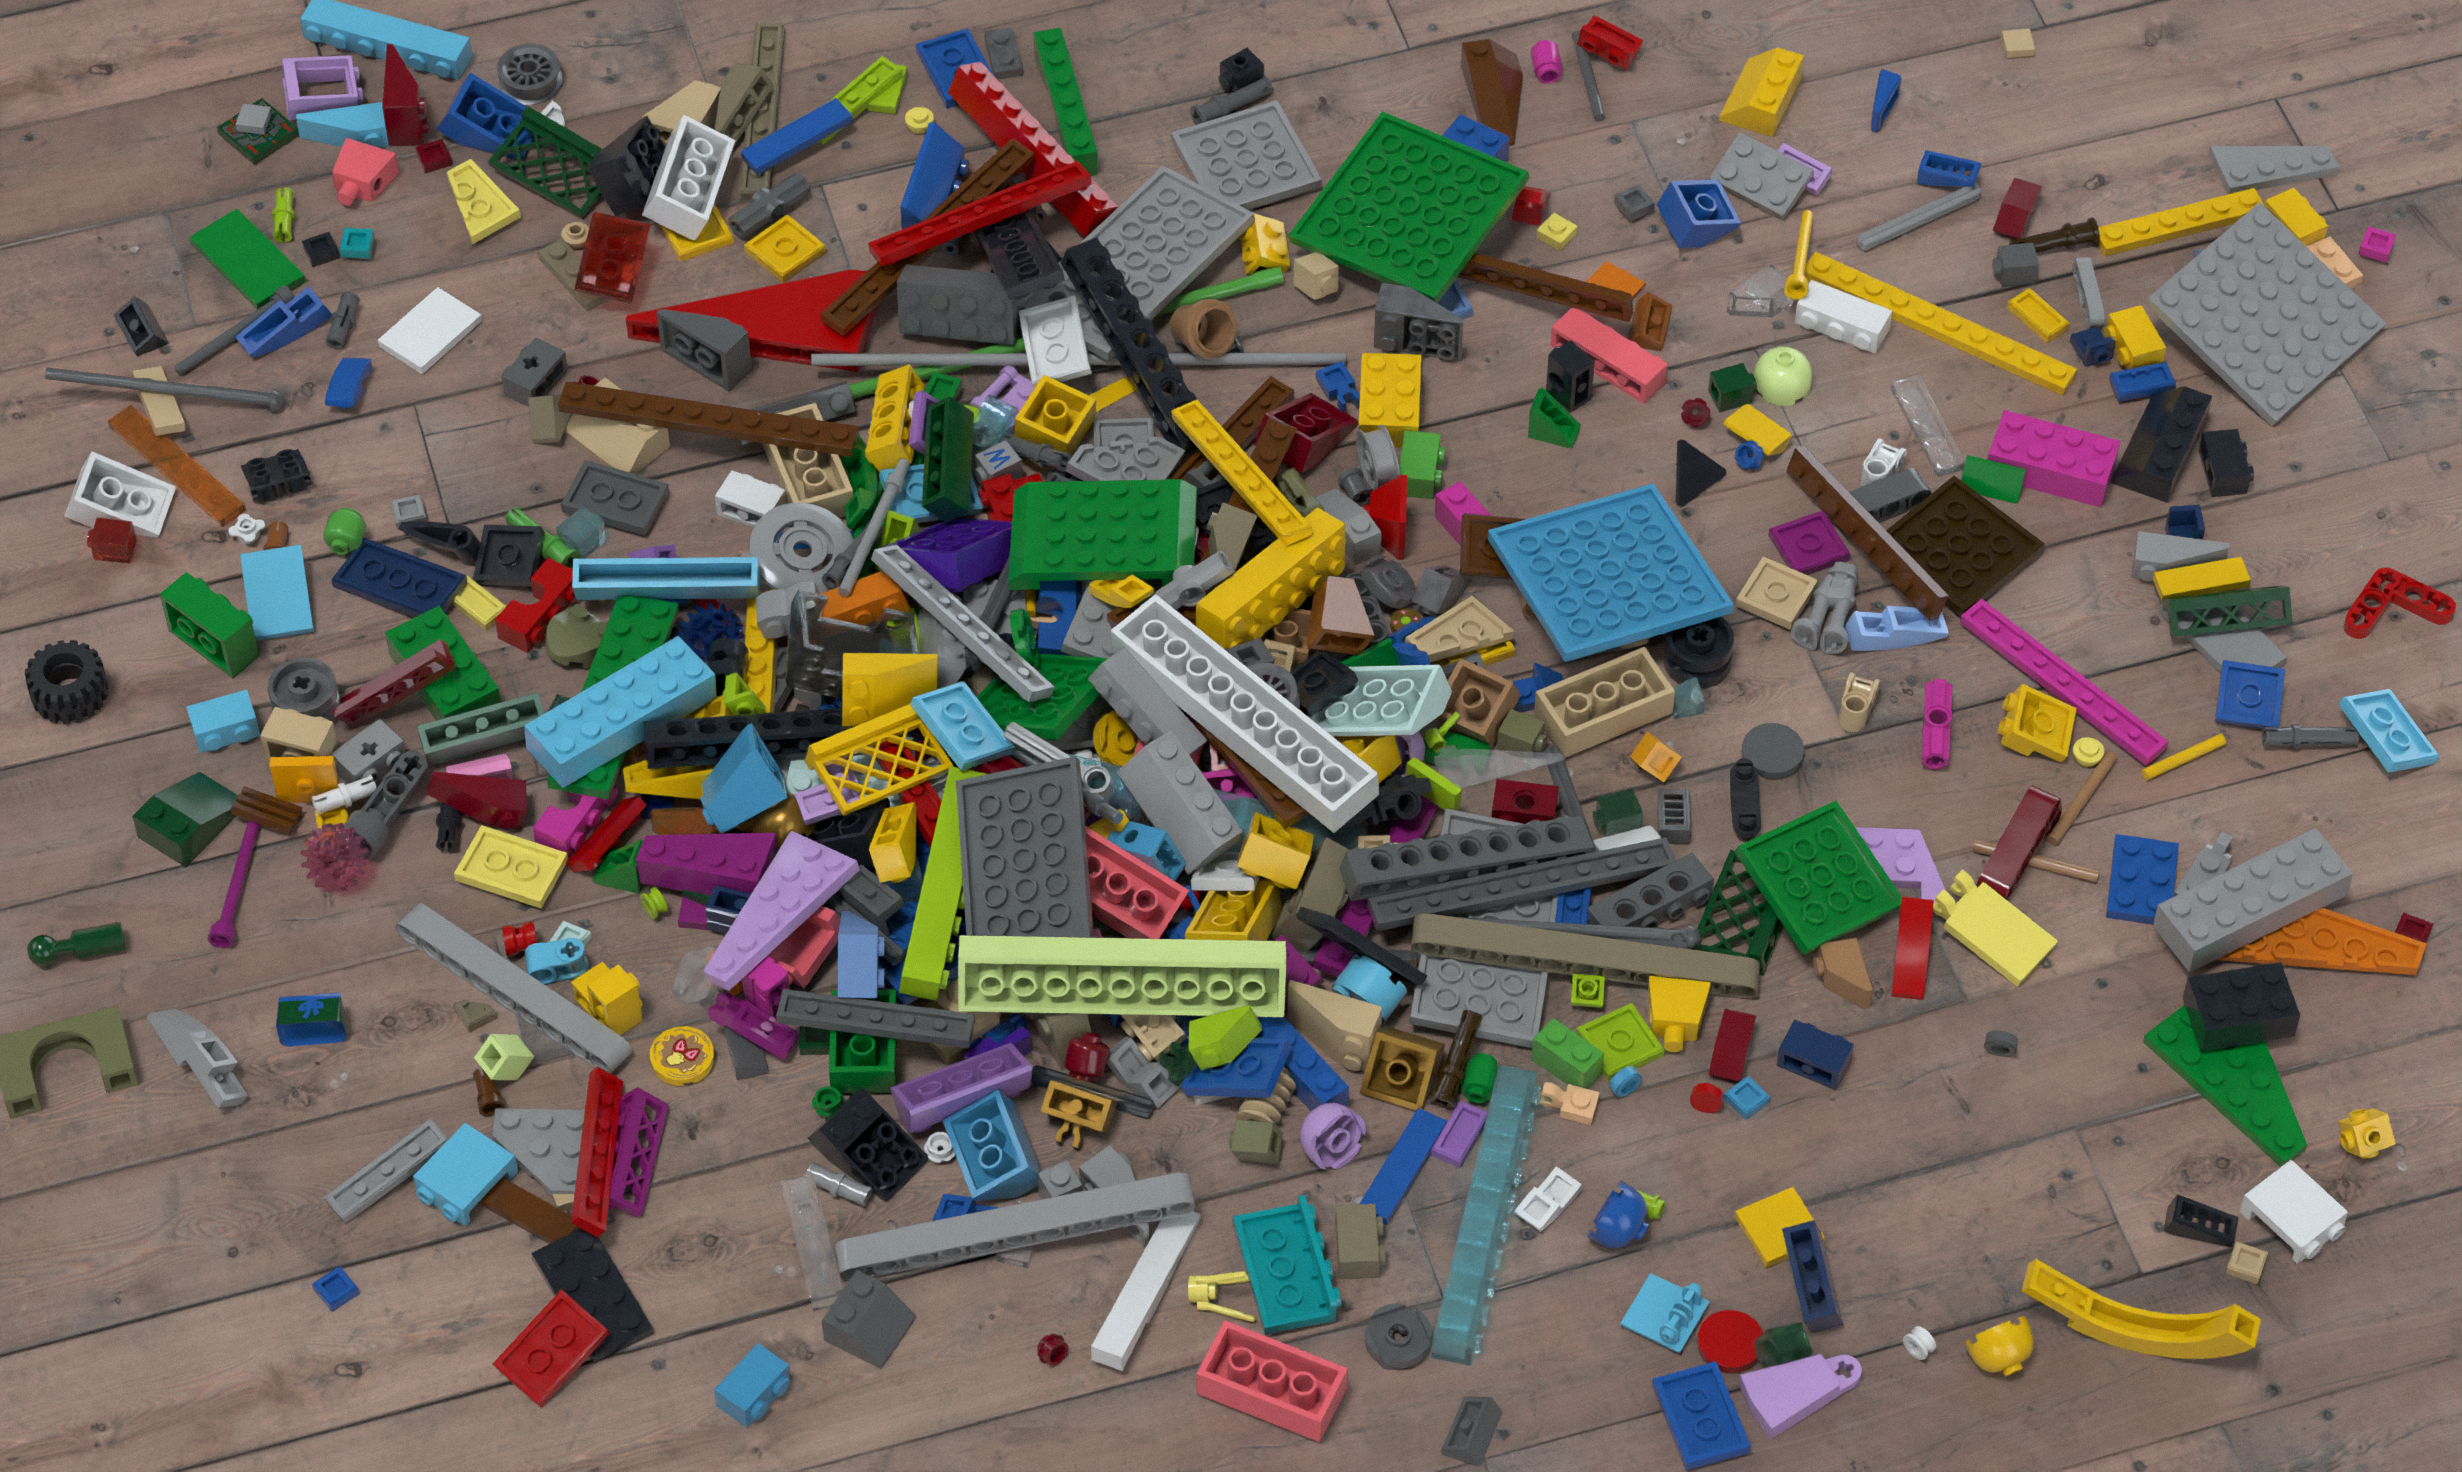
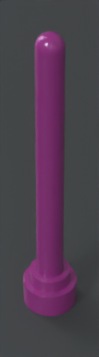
(222, 932)

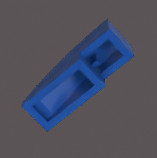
(284, 323)

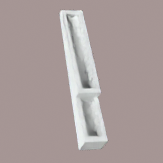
(1143, 1291)

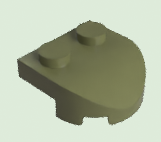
(1297, 492)
(574, 636)

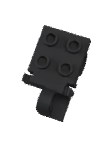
(1396, 800)

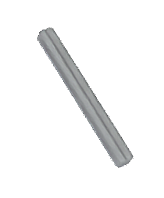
(1918, 217)

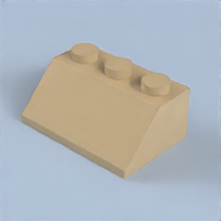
(618, 443)

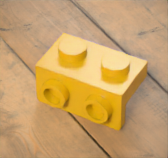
(1264, 245)

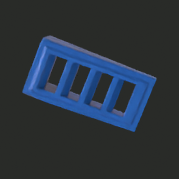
(1886, 95)
(1932, 171)

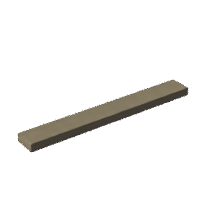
(768, 55)

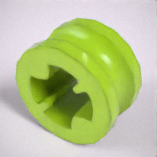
(654, 903)

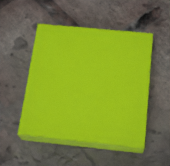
(1623, 1039)

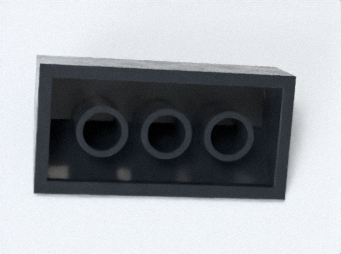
(2163, 442)

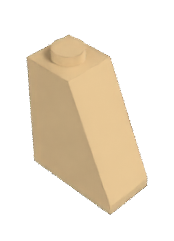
(695, 100)

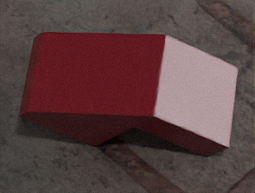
(2016, 208)
(1732, 1044)

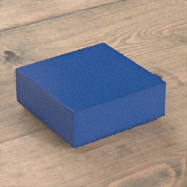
(335, 1288)

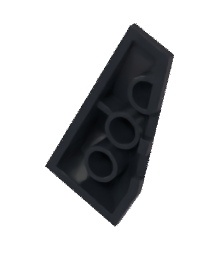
(851, 833)

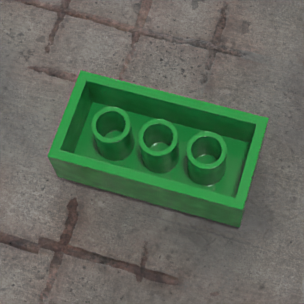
(461, 689)

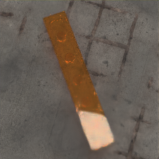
(177, 466)

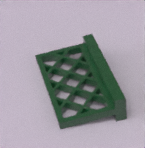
(564, 141)
(1764, 935)

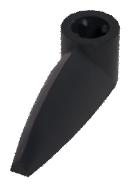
(446, 537)

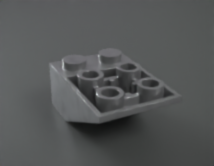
(1416, 324)

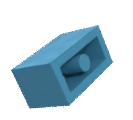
(753, 1385)

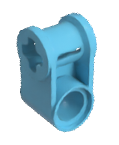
(553, 960)

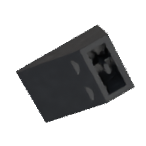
(628, 167)
(868, 1145)

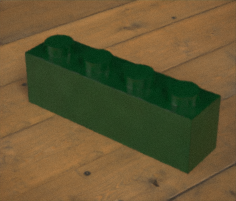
(947, 459)

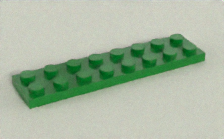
(632, 631)

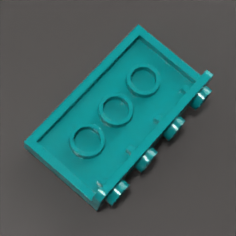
(1287, 1267)

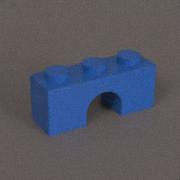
(1060, 601)

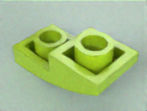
(1587, 990)

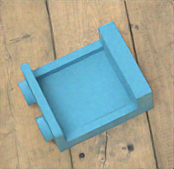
(463, 1173)

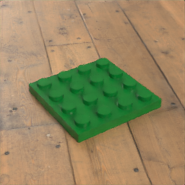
(1052, 715)
(1819, 877)

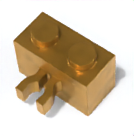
(1077, 1107)

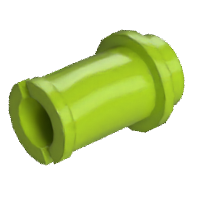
(1655, 1205)

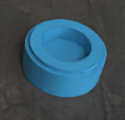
(1625, 1081)

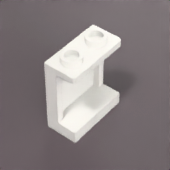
(2296, 1210)

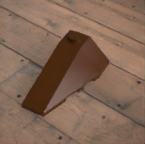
(1493, 84)

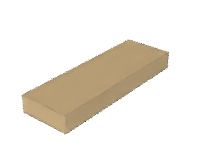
(160, 407)

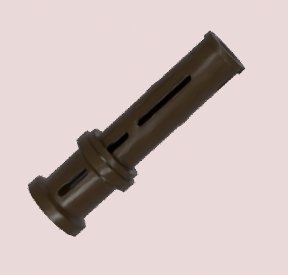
(2067, 236)
(1452, 1072)

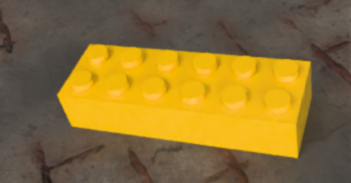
(1273, 583)

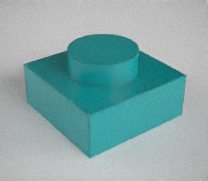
(357, 243)

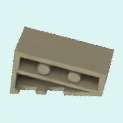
(1058, 1029)

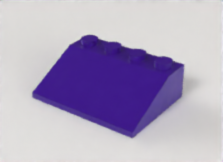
(960, 550)

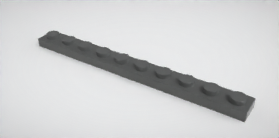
(1521, 883)

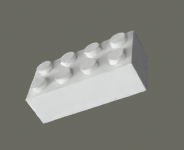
(688, 177)

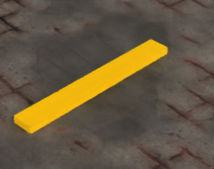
(1241, 473)

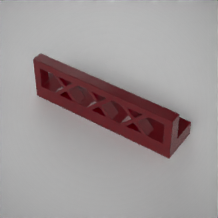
(395, 684)

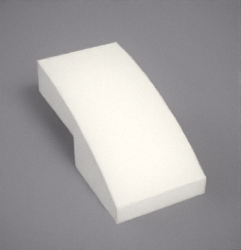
(1549, 1200)

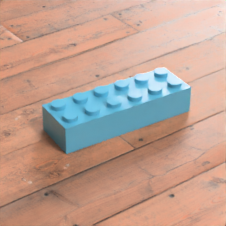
(613, 711)

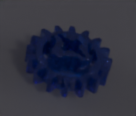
(705, 628)

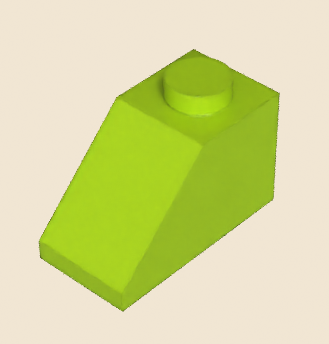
(1222, 1036)

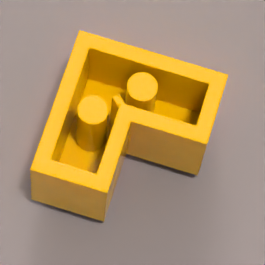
(609, 997)

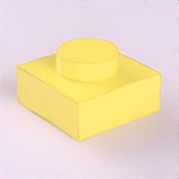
(1556, 231)

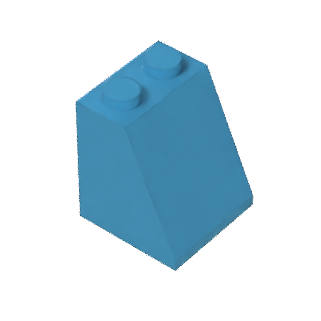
(742, 782)

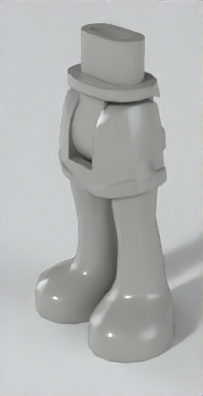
(1834, 594)

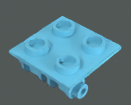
(1666, 1312)

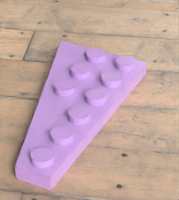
(788, 893)

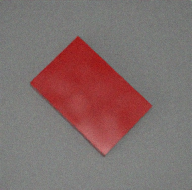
(551, 1348)

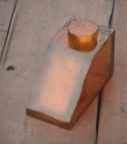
(680, 822)

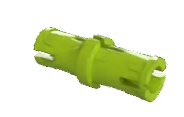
(283, 215)

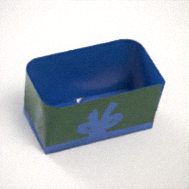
(311, 1019)

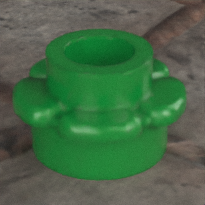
(825, 1095)

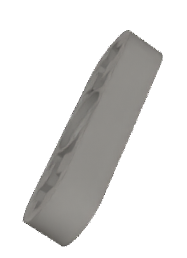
(2088, 292)

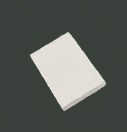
(429, 330)
(1055, 340)

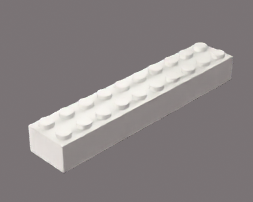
(1247, 714)

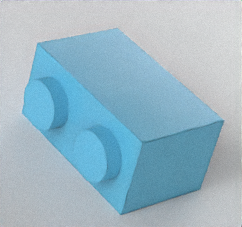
(223, 721)

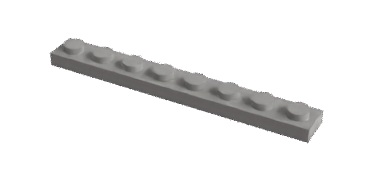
(962, 623)

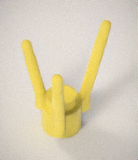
(1204, 1288)

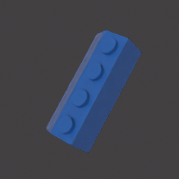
(934, 176)

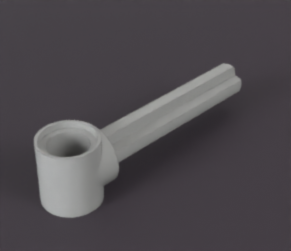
(1048, 753)

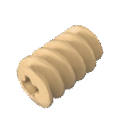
(1269, 1108)

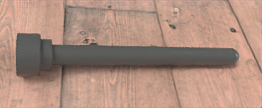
(228, 336)

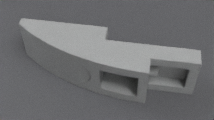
(200, 1048)

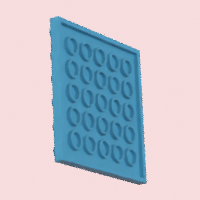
(1609, 572)

